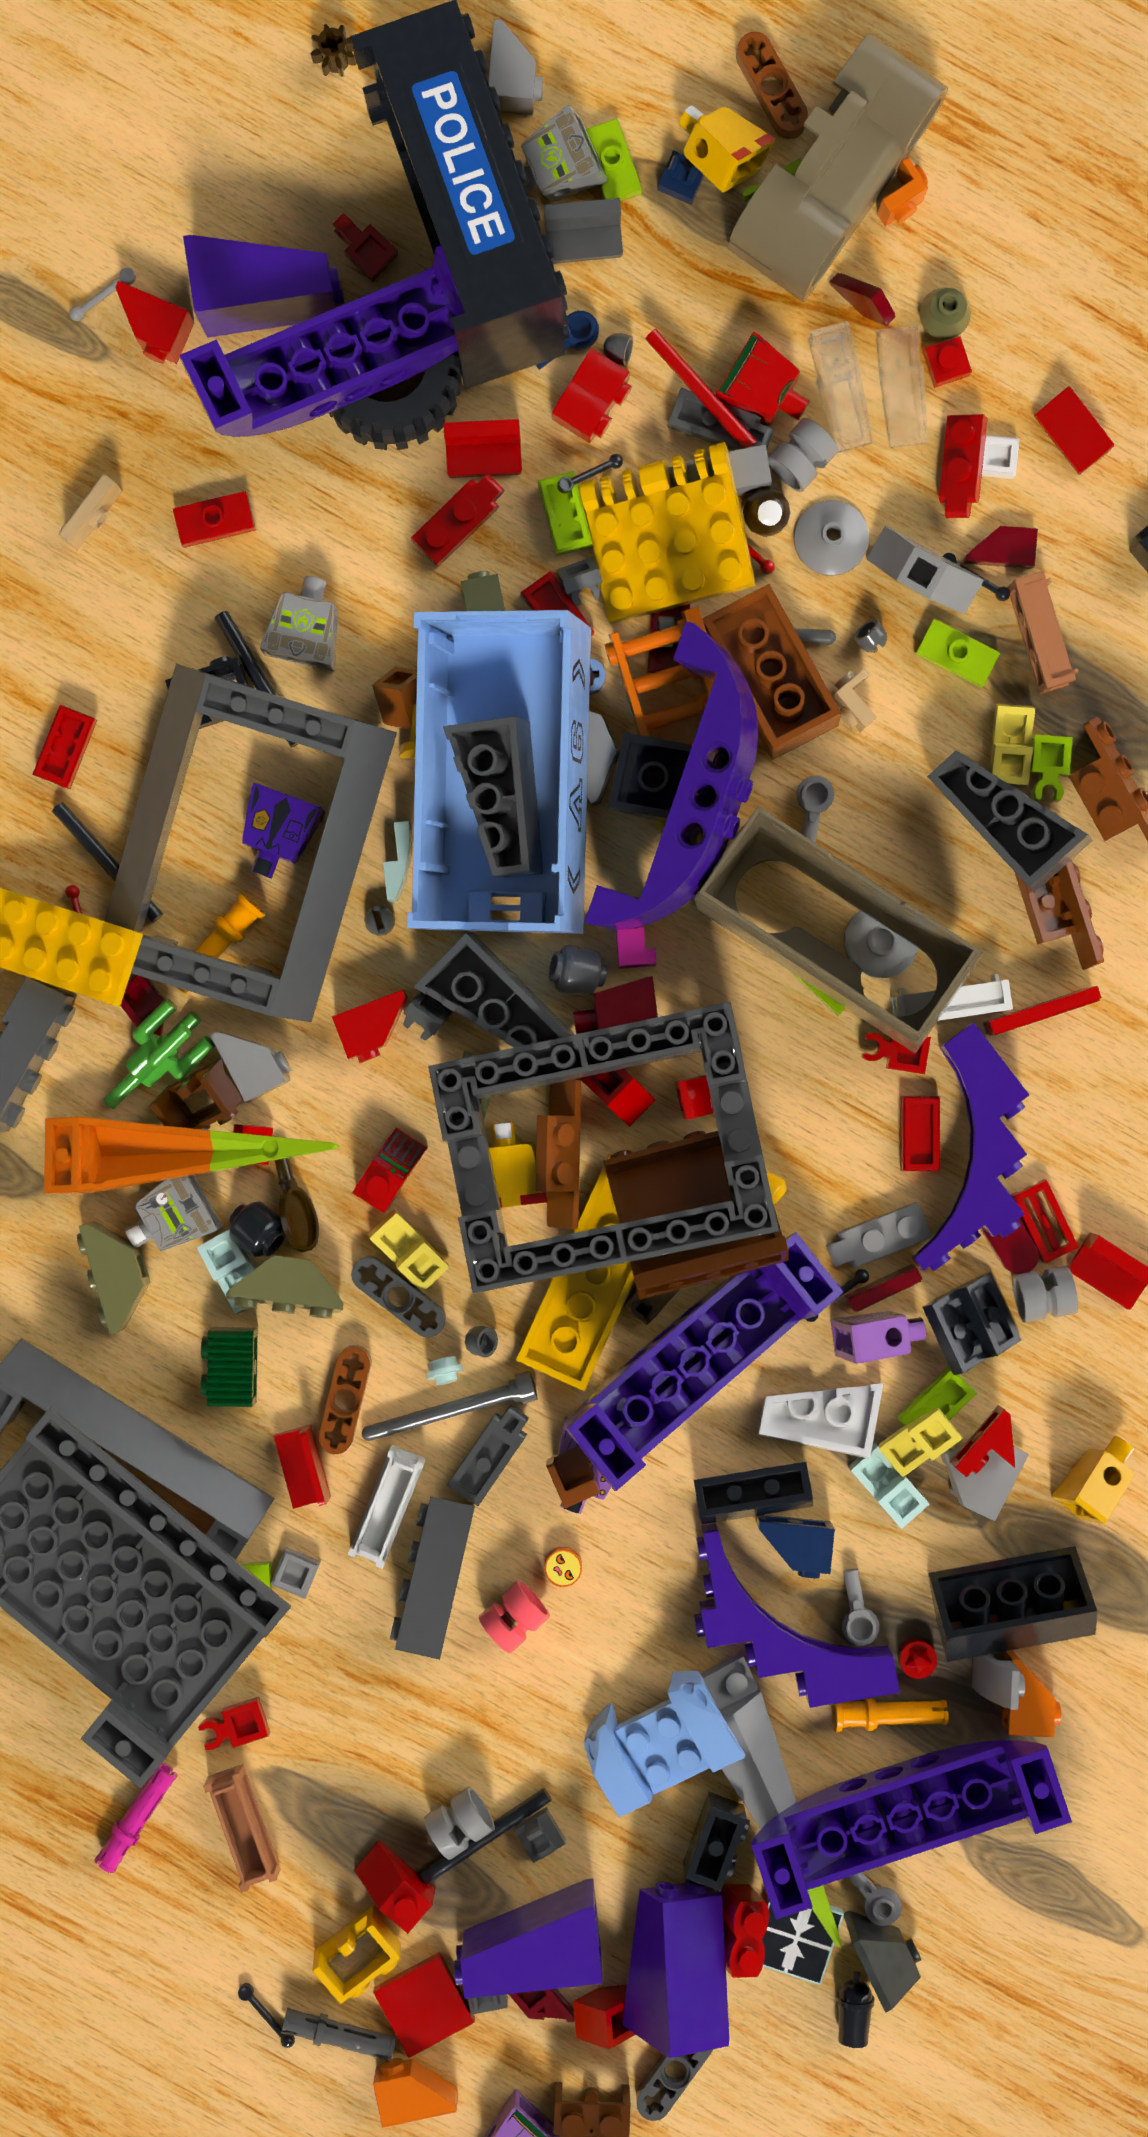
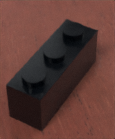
(753, 1493)

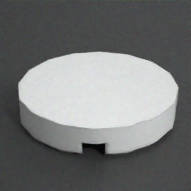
(876, 948)

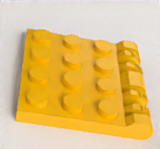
(670, 542)

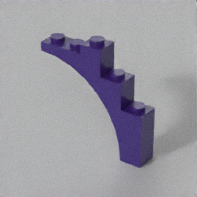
(993, 1151)
(827, 1670)

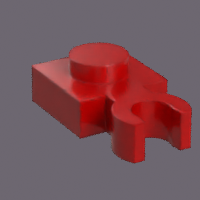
(897, 1055)
(240, 1723)

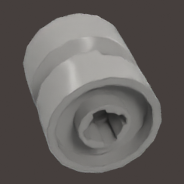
(808, 449)
(1045, 1294)
(456, 1825)

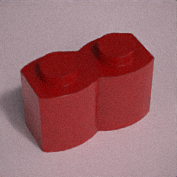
(591, 396)
(744, 1927)

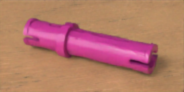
(127, 1830)

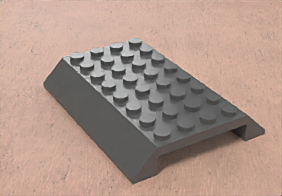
(123, 1592)

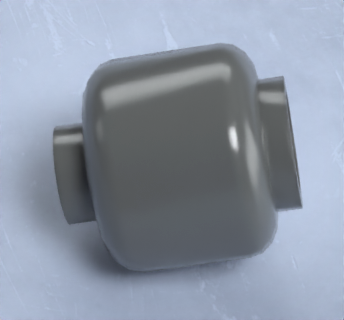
(577, 970)

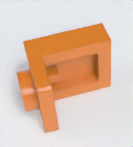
(903, 202)

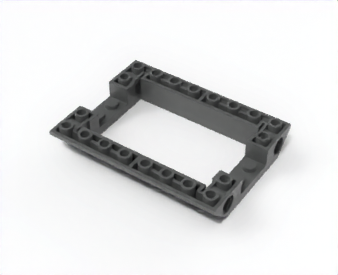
(359, 784)
(464, 1081)
(134, 1439)

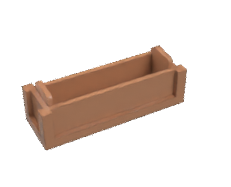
(1041, 632)
(243, 1826)

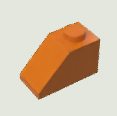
(1036, 1710)
(411, 2092)

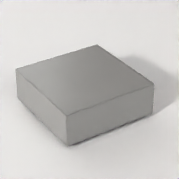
(295, 1572)

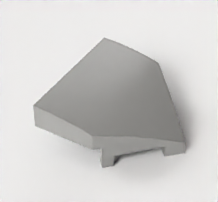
(988, 1488)

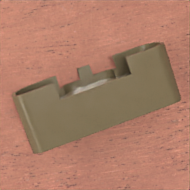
(804, 221)

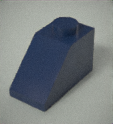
(801, 1542)

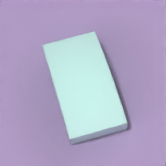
(397, 871)
(226, 1263)
(888, 1487)

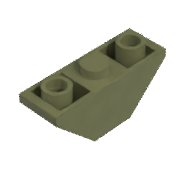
(115, 1273)
(287, 1285)

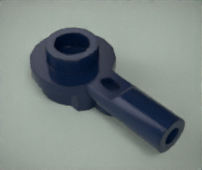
(582, 332)

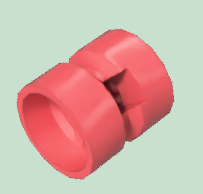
(523, 1607)

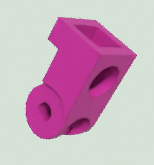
(632, 949)

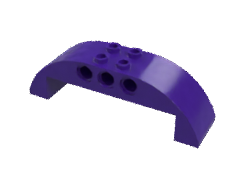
(328, 357)
(724, 731)
(696, 1360)
(905, 1814)

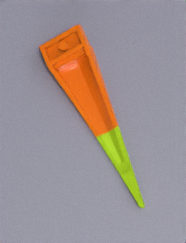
(114, 1154)

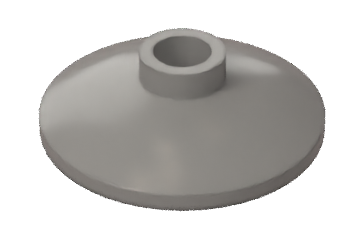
(820, 552)

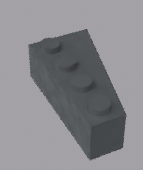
(501, 790)
(1016, 827)
(490, 995)
(27, 1041)
(434, 1577)

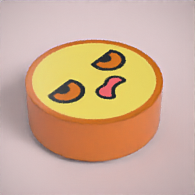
(563, 1566)

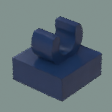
(680, 178)

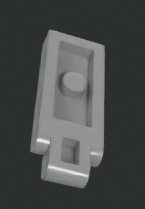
(879, 1236)

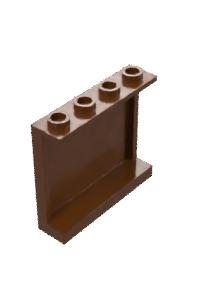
(678, 1179)

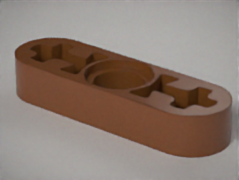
(750, 66)
(328, 1424)

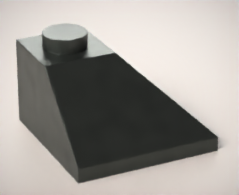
(885, 1957)

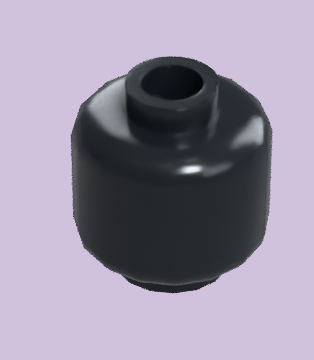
(256, 1229)

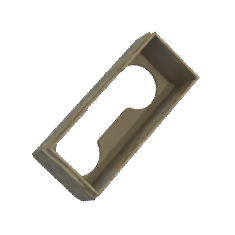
(769, 839)

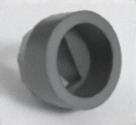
(618, 348)
(871, 635)
(387, 918)
(481, 1341)

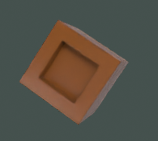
(396, 695)
(573, 1476)

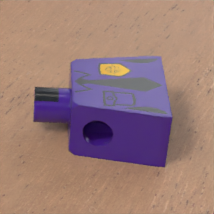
(278, 827)

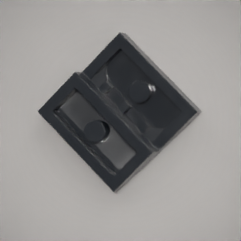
(971, 1323)

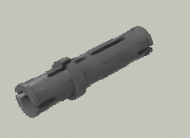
(338, 2034)

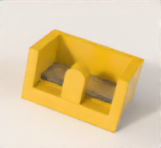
(356, 1956)

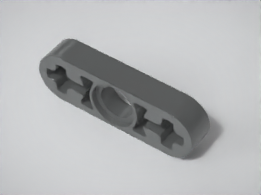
(370, 1287)
(668, 2098)

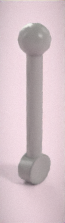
(126, 276)

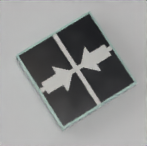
(799, 1944)

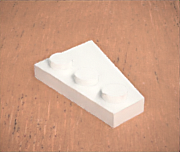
(825, 1419)

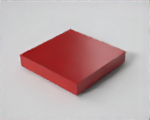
(424, 2005)

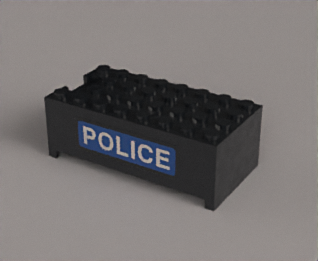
(467, 189)

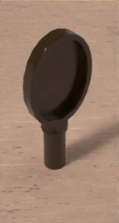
(296, 1210)

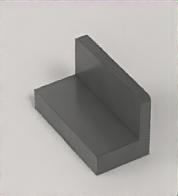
(584, 230)

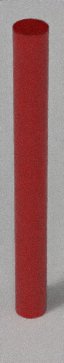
(700, 389)

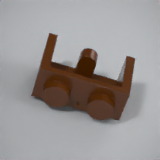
(174, 1112)
(590, 2116)

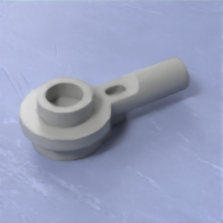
(814, 796)
(859, 1624)
(880, 1902)

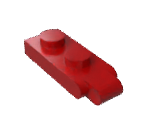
(962, 463)
(458, 519)

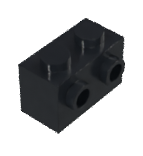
(715, 1841)

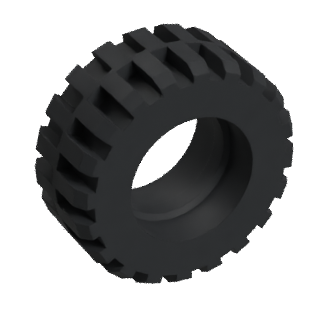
(409, 417)

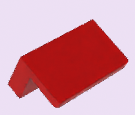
(483, 448)
(1110, 1270)
(302, 1467)

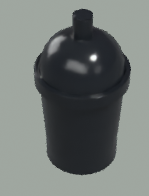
(855, 2009)

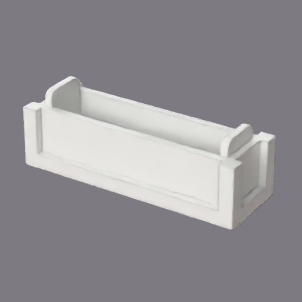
(968, 1001)
(387, 1505)

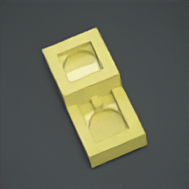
(1012, 743)
(408, 1250)
(919, 1441)

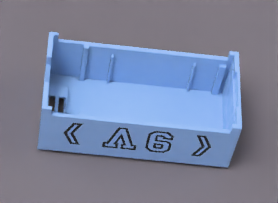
(490, 669)

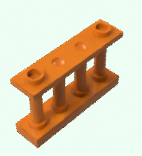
(617, 655)

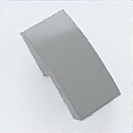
(998, 1681)

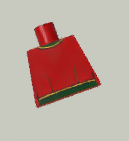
(763, 383)

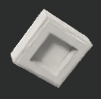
(1000, 457)

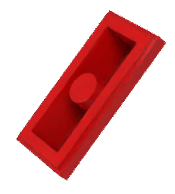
(1074, 430)

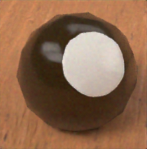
(766, 512)

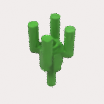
(160, 1053)

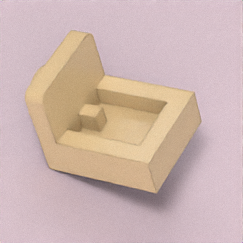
(852, 707)

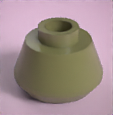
(943, 321)

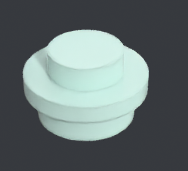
(444, 1370)

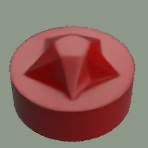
(917, 1658)

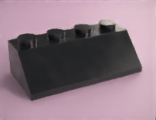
(1012, 1603)

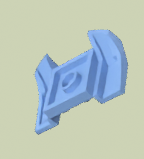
(659, 1744)

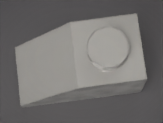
(513, 72)
(252, 1065)

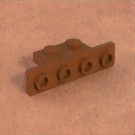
(1108, 786)
(1062, 911)
(560, 1154)

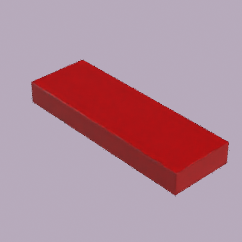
(1042, 1010)

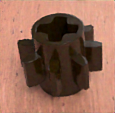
(337, 61)

